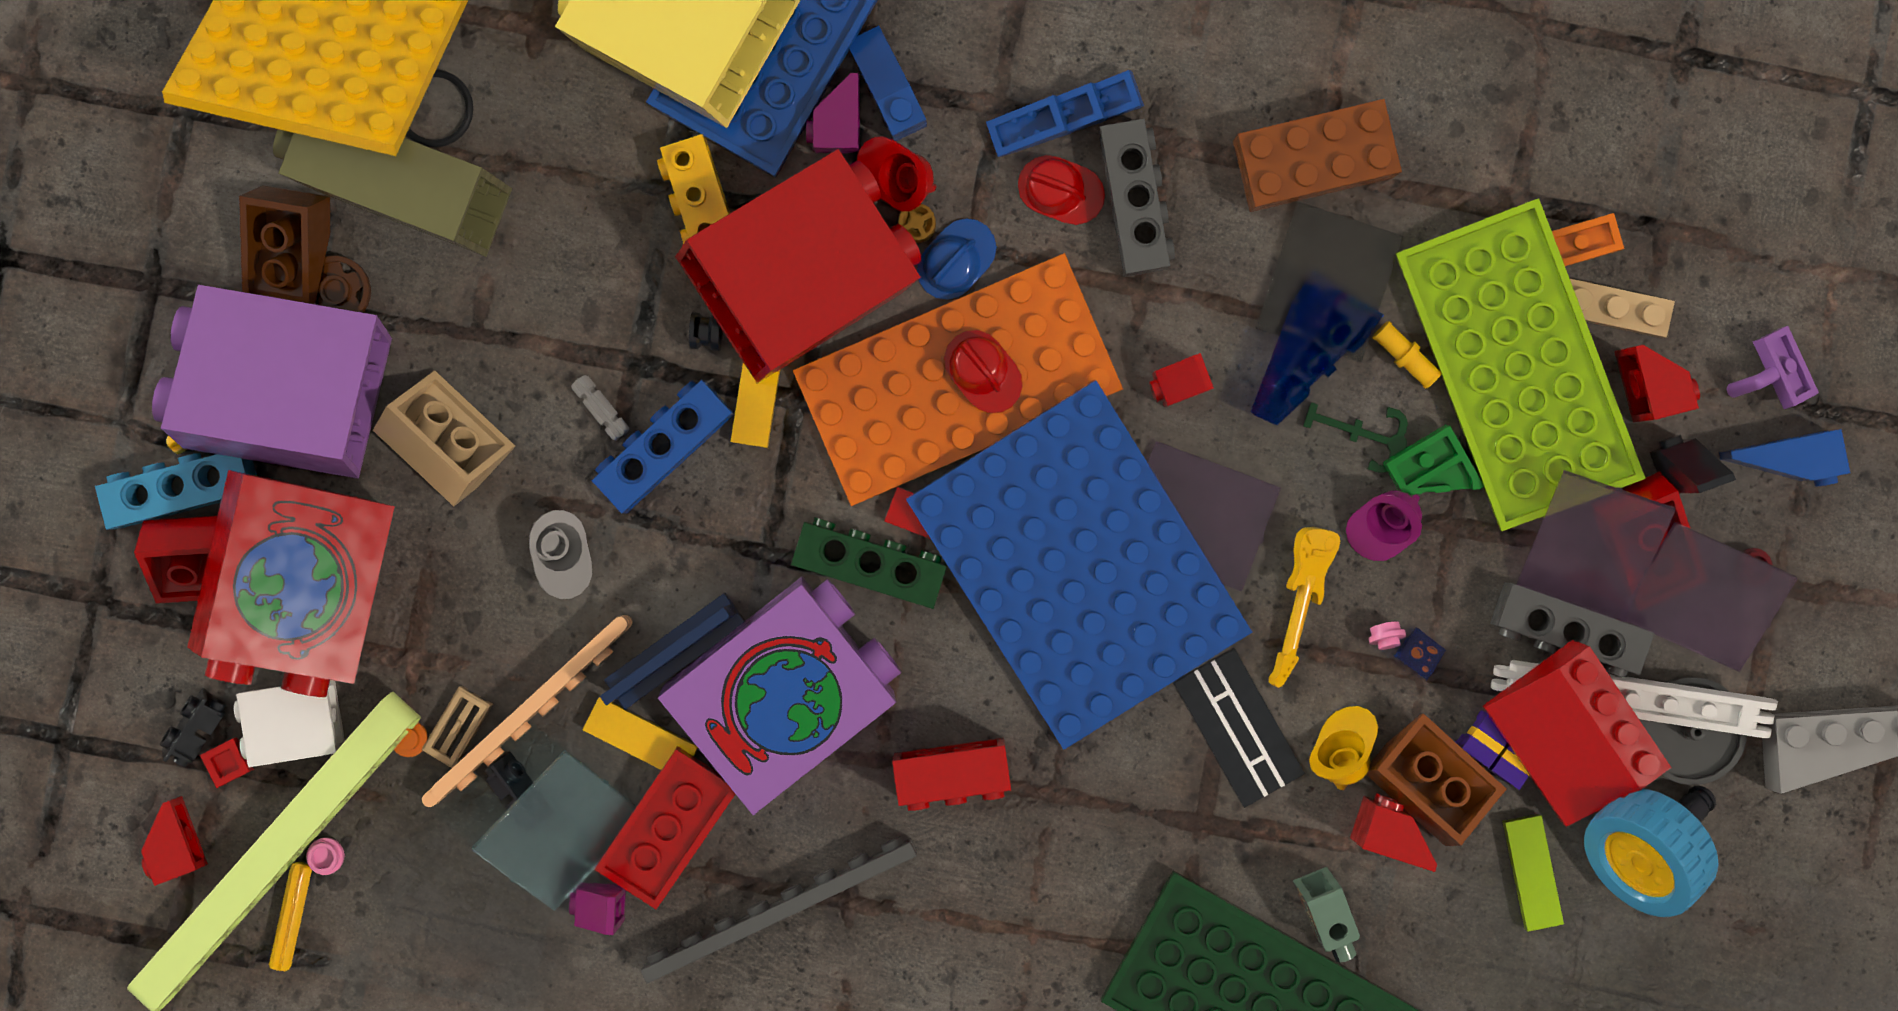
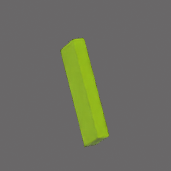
(1533, 872)

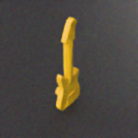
(1313, 555)

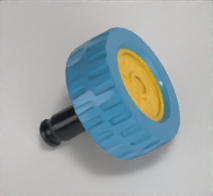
(1654, 850)

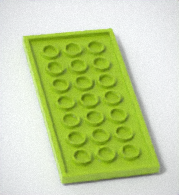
(1518, 361)

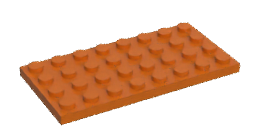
(899, 415)

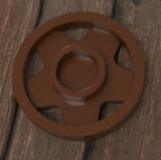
(340, 289)

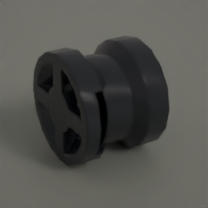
(709, 332)

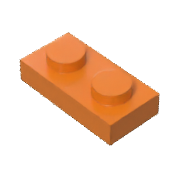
(1588, 239)

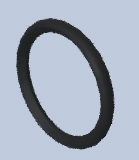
(465, 124)

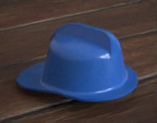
(956, 259)

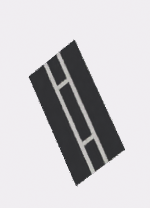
(1239, 728)

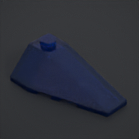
(1317, 332)

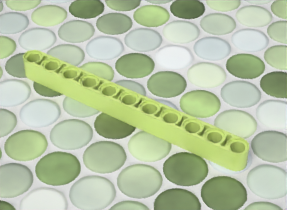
(274, 852)

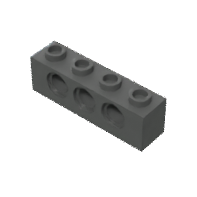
(1115, 142)
(1517, 602)

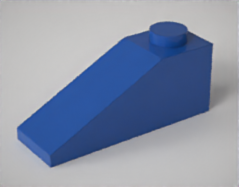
(887, 84)
(1803, 458)

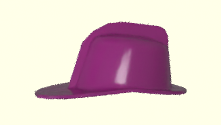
(1385, 525)

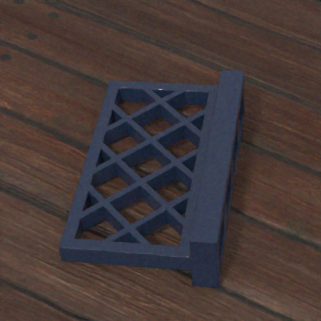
(672, 652)

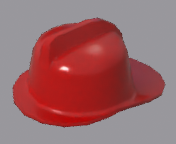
(900, 173)
(1061, 190)
(983, 371)

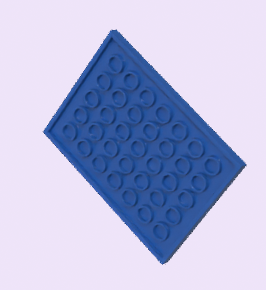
(1079, 564)

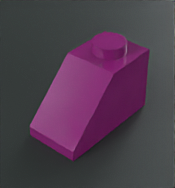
(837, 119)
(598, 907)

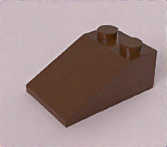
(283, 242)

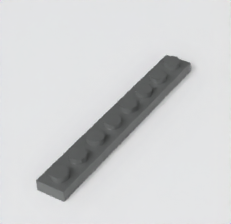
(765, 914)

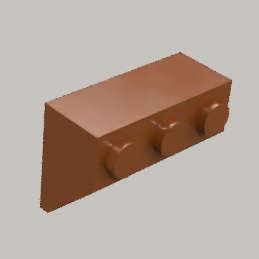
(1435, 781)

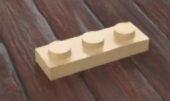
(1624, 309)

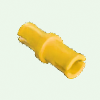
(1407, 354)

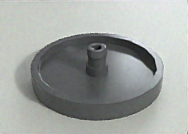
(1696, 753)

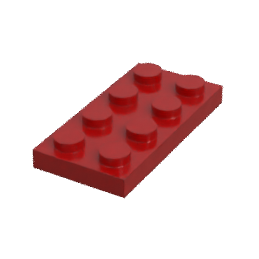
(666, 828)

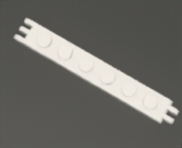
(1676, 703)

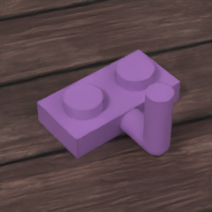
(1783, 370)

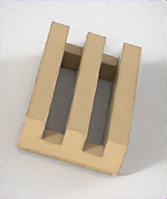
(473, 699)

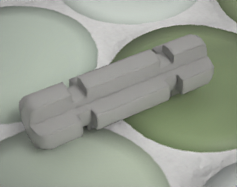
(600, 407)

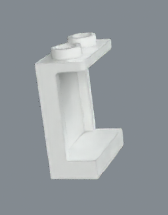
(287, 725)

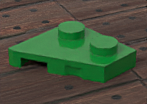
(1433, 465)

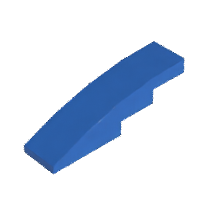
(1064, 113)

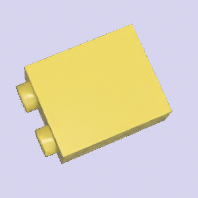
(683, 48)

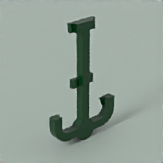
(1394, 444)

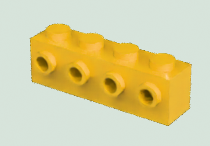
(695, 184)

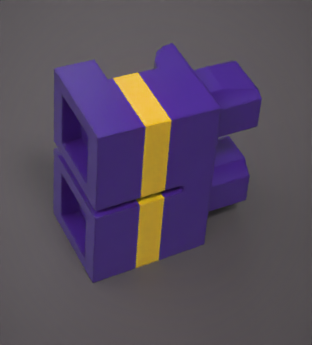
(1491, 750)

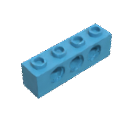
(119, 498)

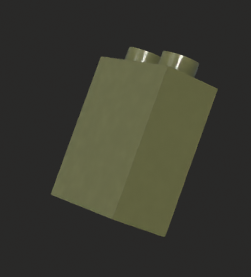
(413, 188)

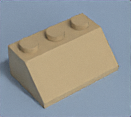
(443, 437)

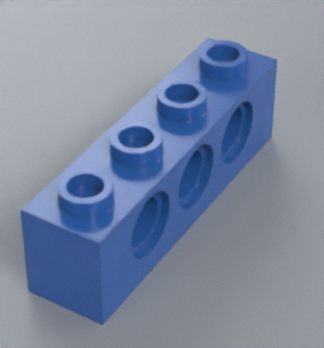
(627, 493)

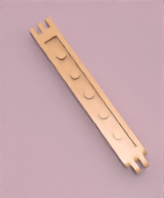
(517, 723)

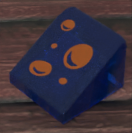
(1420, 653)

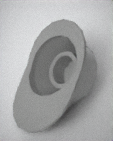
(560, 554)

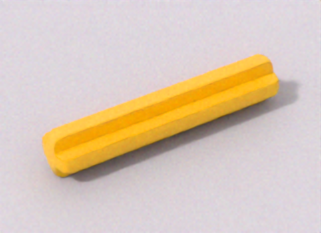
(290, 916)

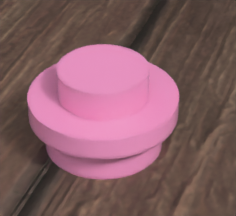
(1386, 635)
(325, 856)

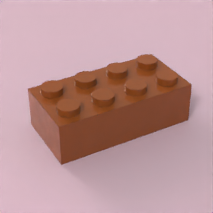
(1317, 155)

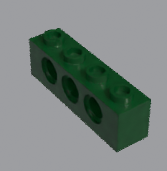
(812, 557)

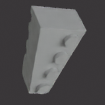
(1827, 744)

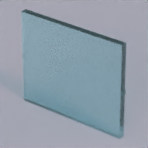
(556, 830)

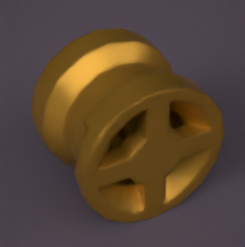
(915, 220)

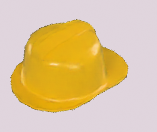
(1345, 746)

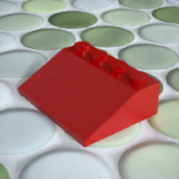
(1576, 734)

